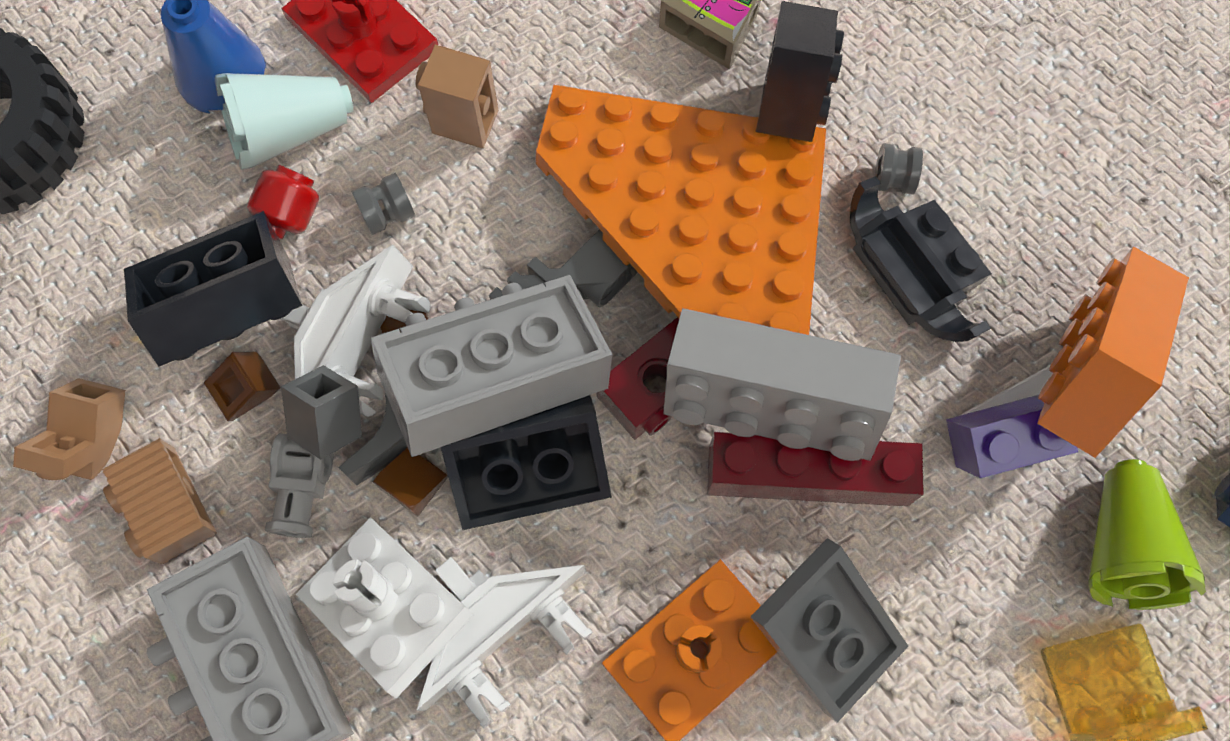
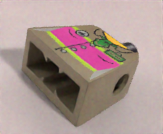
(710, 26)

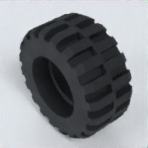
(40, 124)

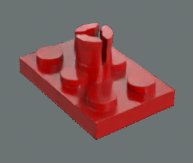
(364, 39)

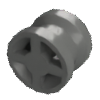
(899, 168)

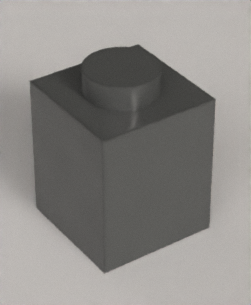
(321, 411)

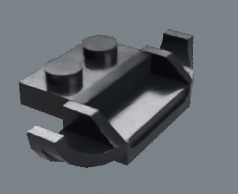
(918, 262)

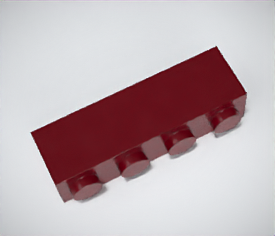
(771, 470)

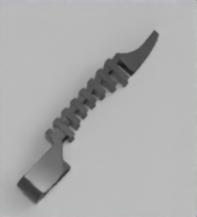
(597, 276)

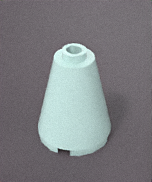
(279, 112)

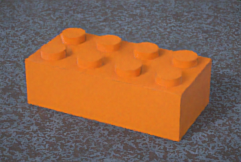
(1113, 351)

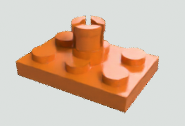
(692, 653)

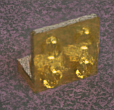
(1115, 689)

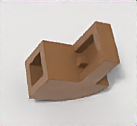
(79, 433)

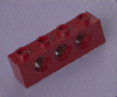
(627, 396)

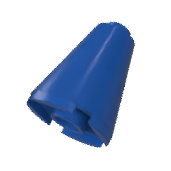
(204, 45)

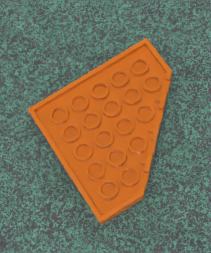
(693, 201)

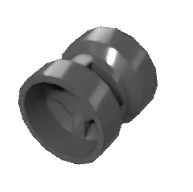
(394, 200)

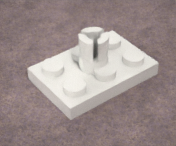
(384, 607)

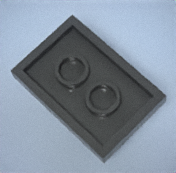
(830, 630)

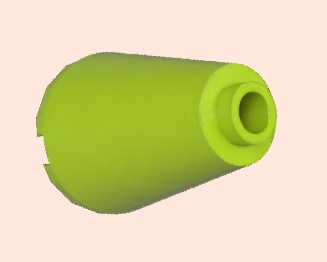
(1141, 543)

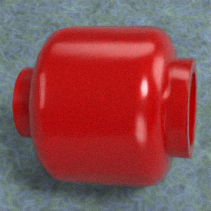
(285, 199)

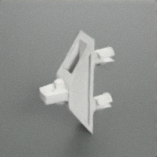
(348, 314)
(499, 609)

